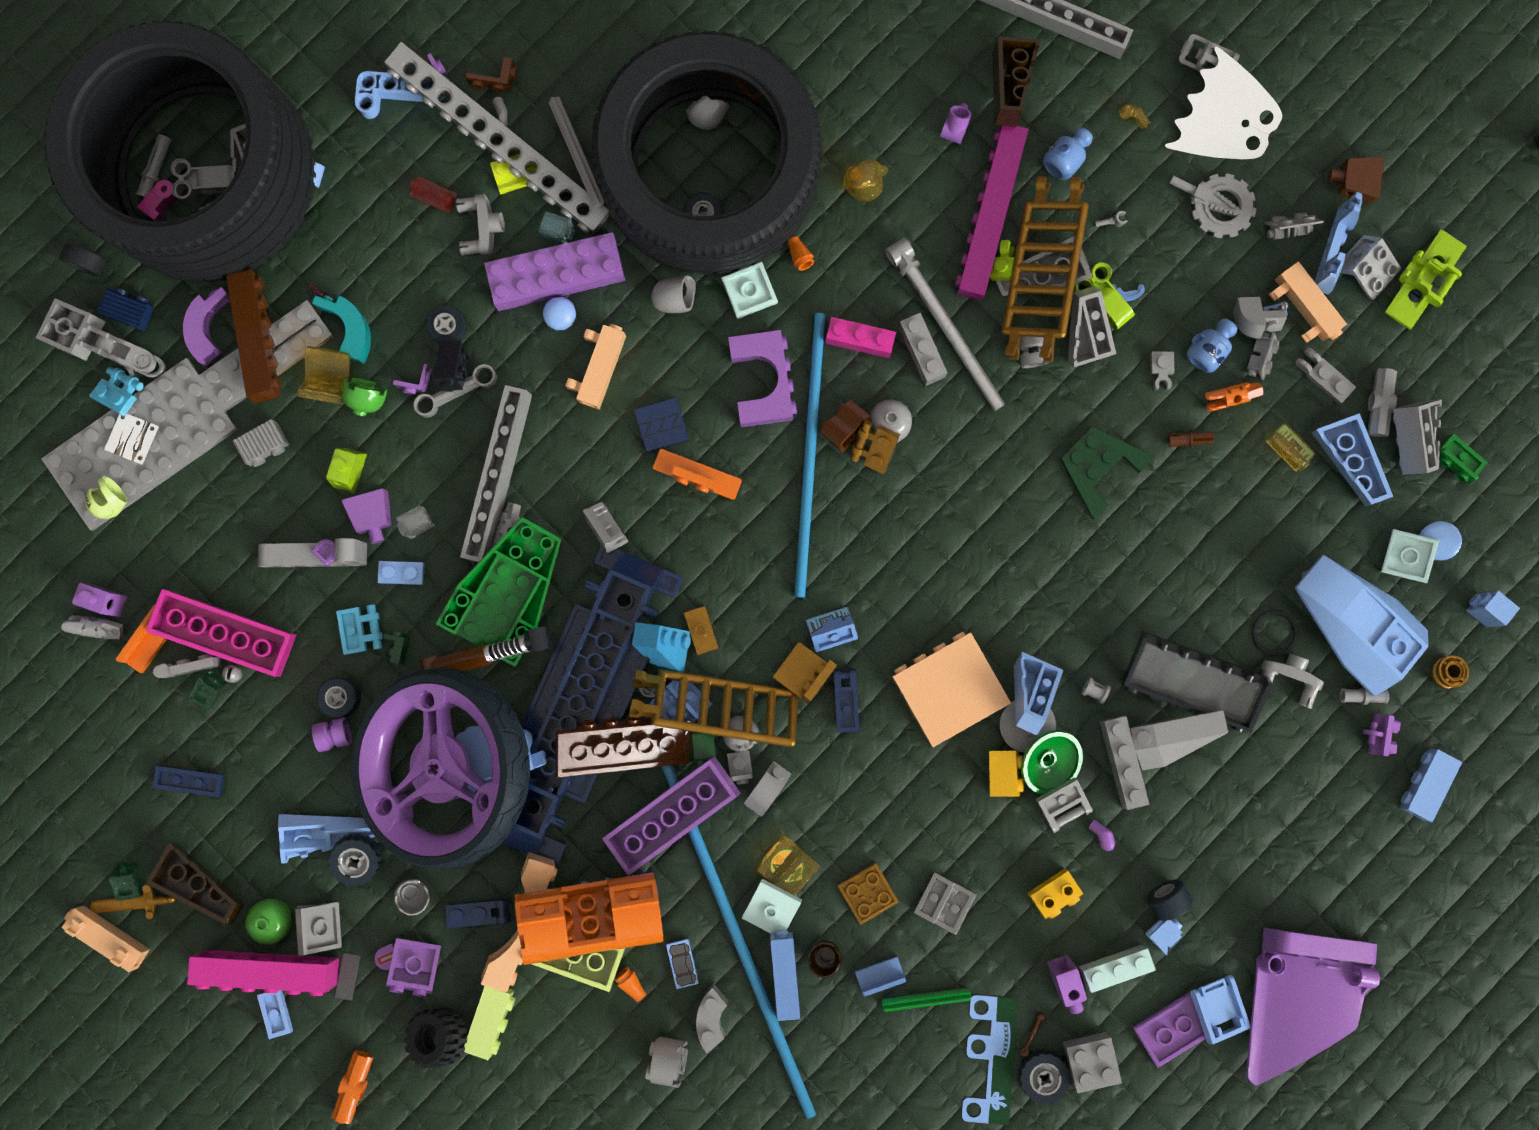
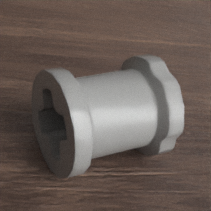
(1096, 690)

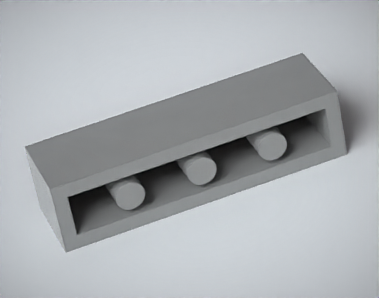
(1124, 762)

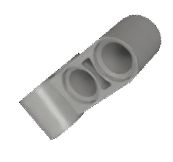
(199, 180)

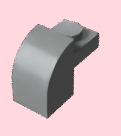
(1253, 320)
(767, 789)

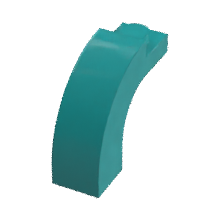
(357, 331)

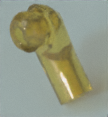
(1135, 112)

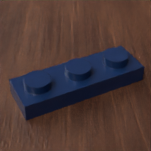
(188, 781)

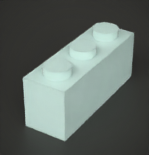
(1117, 968)

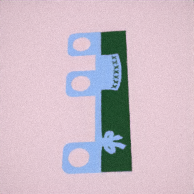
(1000, 1053)

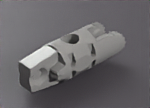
(507, 521)
(93, 627)

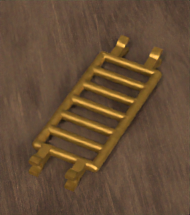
(1040, 203)

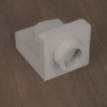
(740, 767)

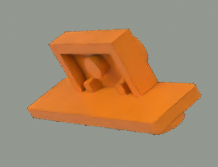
(697, 474)

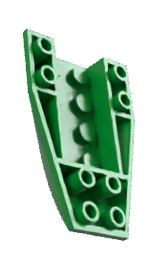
(505, 589)

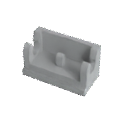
(604, 527)

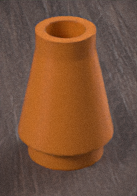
(800, 255)
(630, 984)

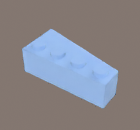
(1355, 458)

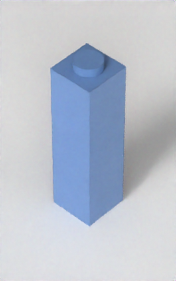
(785, 975)

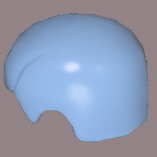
(559, 313)

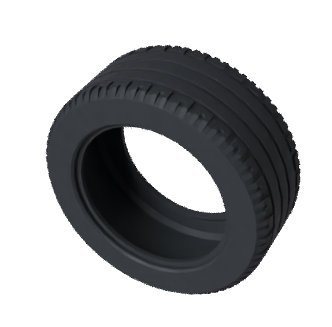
(686, 70)

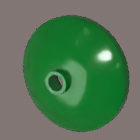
(1051, 761)

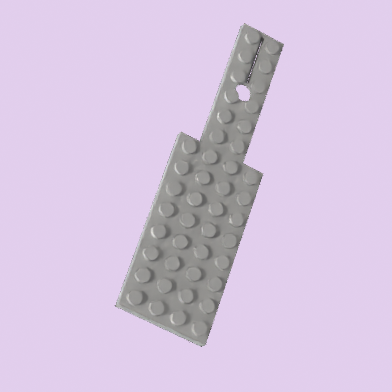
(189, 416)

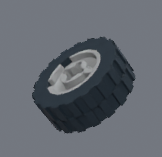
(355, 847)
(1039, 1064)

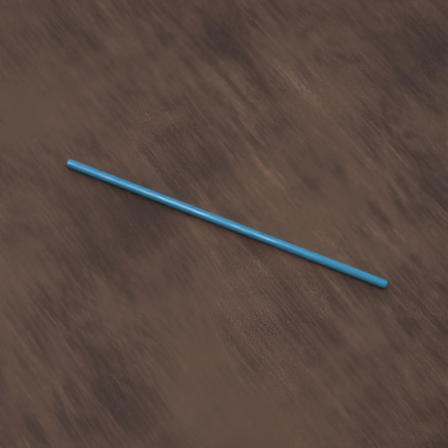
(746, 960)

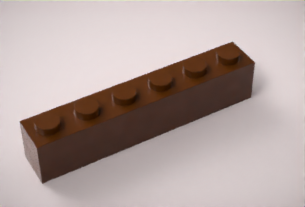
(253, 336)

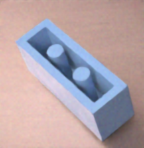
(1430, 784)

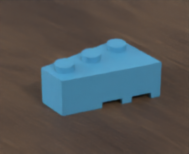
(662, 645)

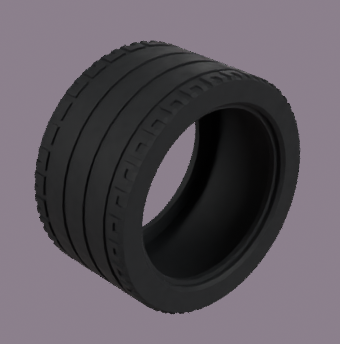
(111, 99)

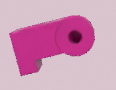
(158, 200)

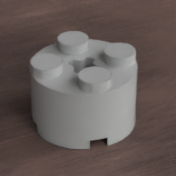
(667, 1061)

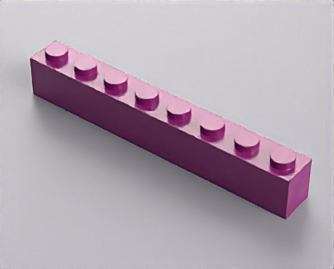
(992, 211)

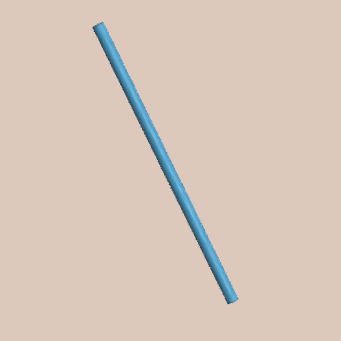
(809, 455)

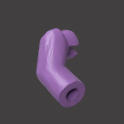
(1104, 834)

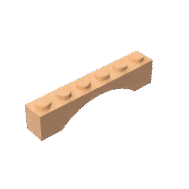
(501, 965)

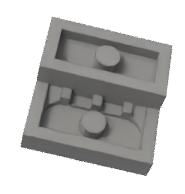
(945, 903)

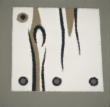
(131, 438)

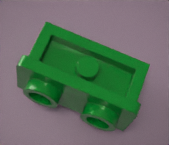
(1461, 459)

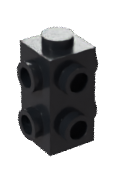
(451, 366)

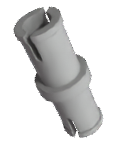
(1363, 696)

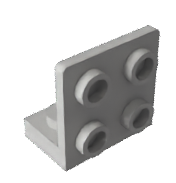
(1371, 264)

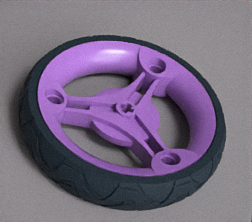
(440, 768)

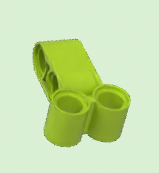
(1116, 307)

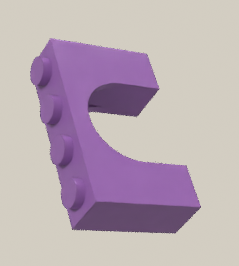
(767, 348)

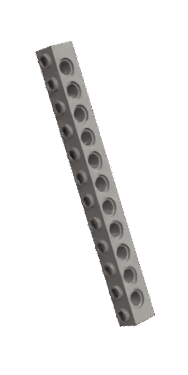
(404, 57)

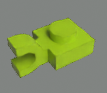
(1003, 265)

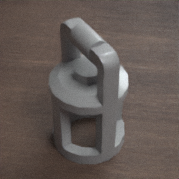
(1203, 55)

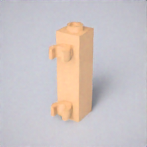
(1310, 302)
(601, 365)
(105, 938)

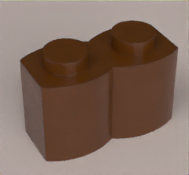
(843, 427)

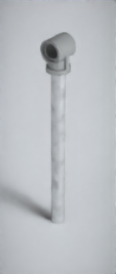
(901, 256)

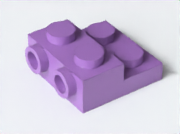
(413, 967)

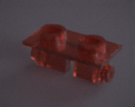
(432, 194)

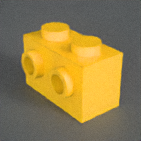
(1005, 774)
(1055, 894)

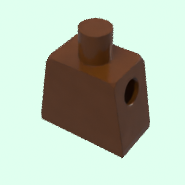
(1360, 176)

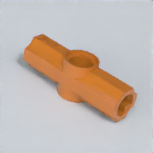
(352, 1087)

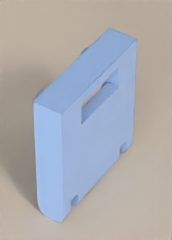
(1217, 1004)

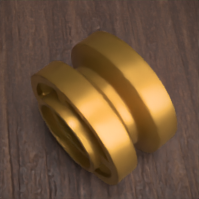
(1440, 674)

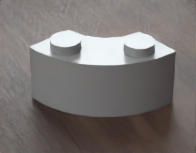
(708, 1018)

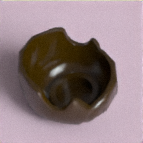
(824, 959)

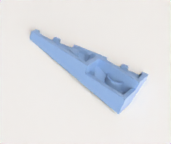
(311, 833)

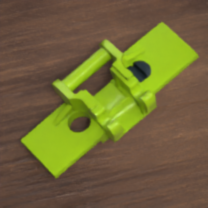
(1420, 273)

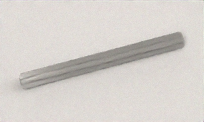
(576, 152)

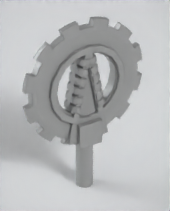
(1206, 198)

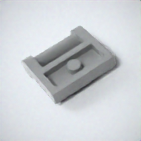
(1061, 799)

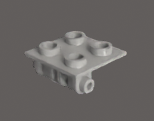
(1298, 225)

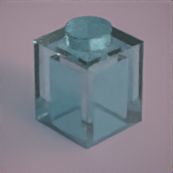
(556, 228)

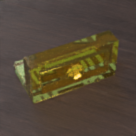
(1291, 447)

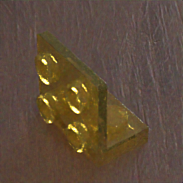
(324, 374)

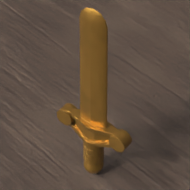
(146, 901)

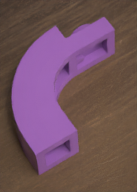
(197, 325)

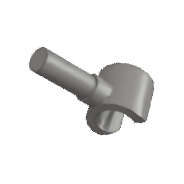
(1114, 220)

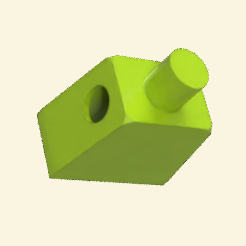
(346, 469)

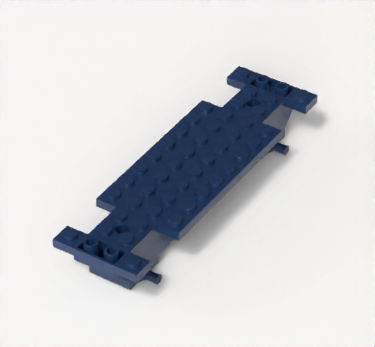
(586, 681)

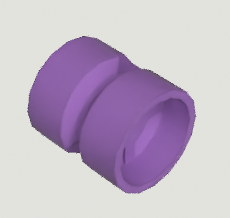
(328, 735)

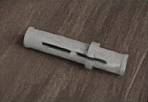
(154, 164)

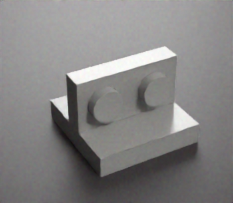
(318, 927)

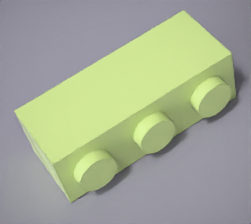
(489, 1022)

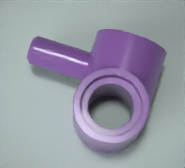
(956, 123)

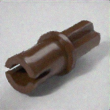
(1190, 439)

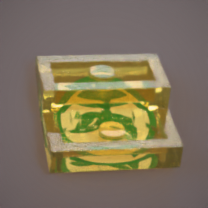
(787, 866)

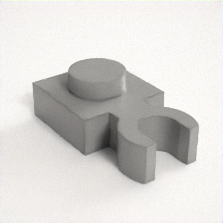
(1162, 365)

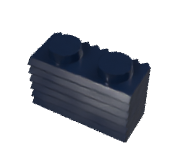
(126, 310)

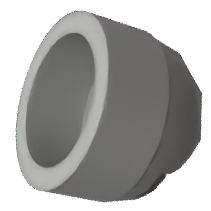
(235, 675)

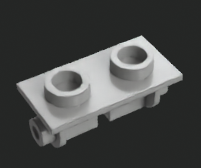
(1262, 364)

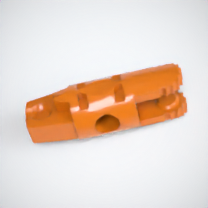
(1233, 395)

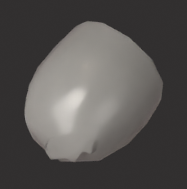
(668, 294)

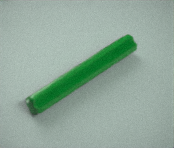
(926, 999)

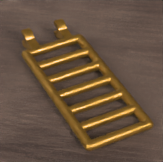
(654, 711)

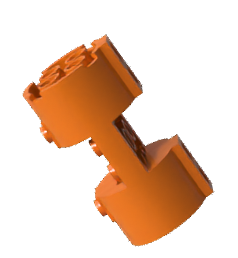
(588, 918)

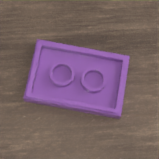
(1170, 1030)

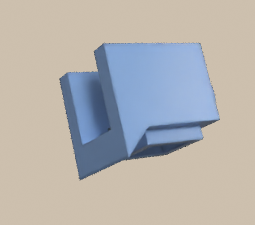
(1164, 934)

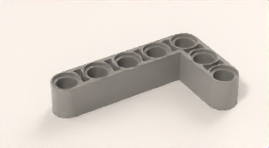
(347, 553)

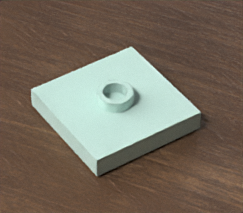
(749, 290)
(1410, 556)
(771, 908)

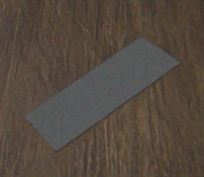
(347, 976)

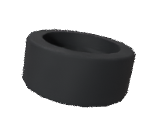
(82, 259)

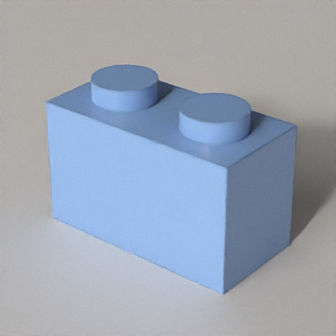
(1492, 608)

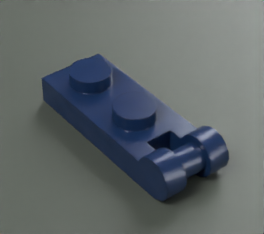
(846, 701)
(477, 913)

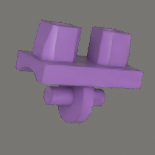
(1381, 734)

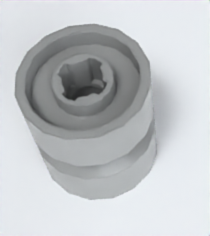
(1029, 344)

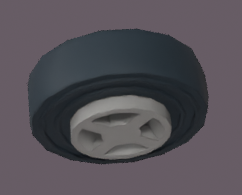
(440, 319)

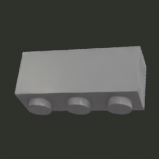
(922, 349)

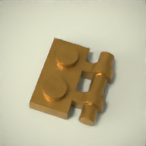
(881, 449)

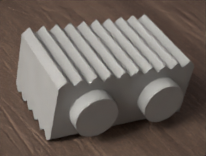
(261, 443)

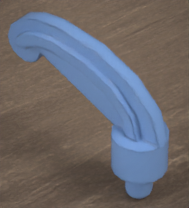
(1131, 295)

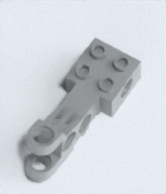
(82, 332)

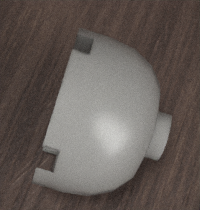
(893, 416)

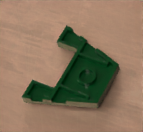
(1093, 458)

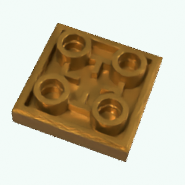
(868, 893)

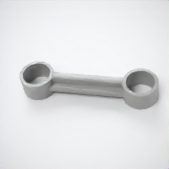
(443, 397)

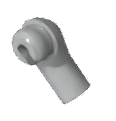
(500, 110)

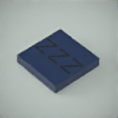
(661, 425)

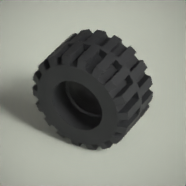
(450, 1037)

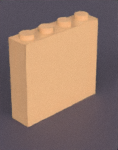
(950, 688)

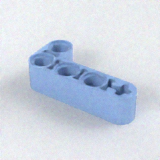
(379, 91)

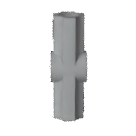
(1382, 402)

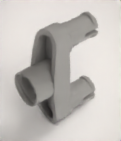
(488, 224)
(1295, 668)

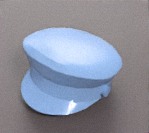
(1448, 537)

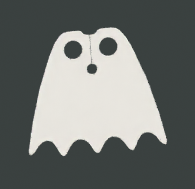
(1218, 114)

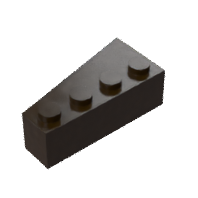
(1012, 72)
(191, 883)

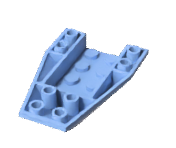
(1363, 625)

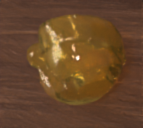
(865, 180)

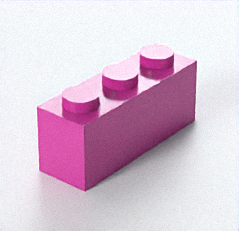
(860, 337)

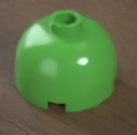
(363, 395)
(269, 921)

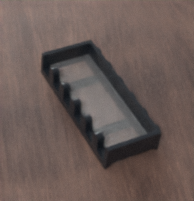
(1196, 681)

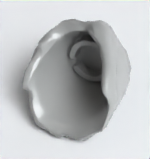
(707, 112)

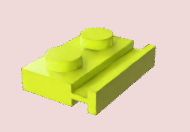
(505, 179)

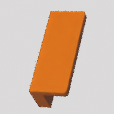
(141, 647)

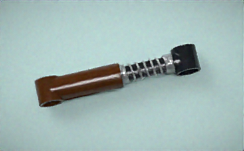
(485, 654)

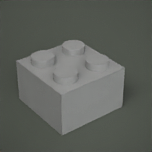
(1092, 1062)

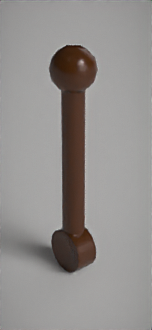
(1024, 1050)

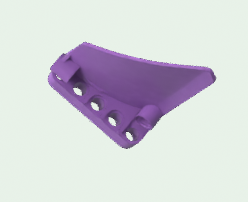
(1305, 998)

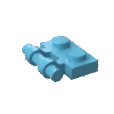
(112, 396)
(352, 629)

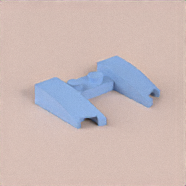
(1332, 261)

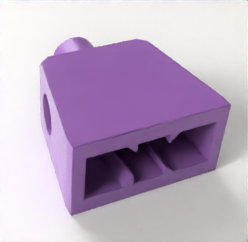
(369, 513)
(96, 599)
(1067, 983)

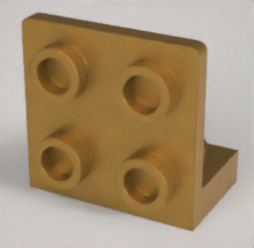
(804, 672)

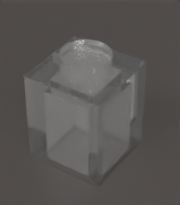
(414, 522)

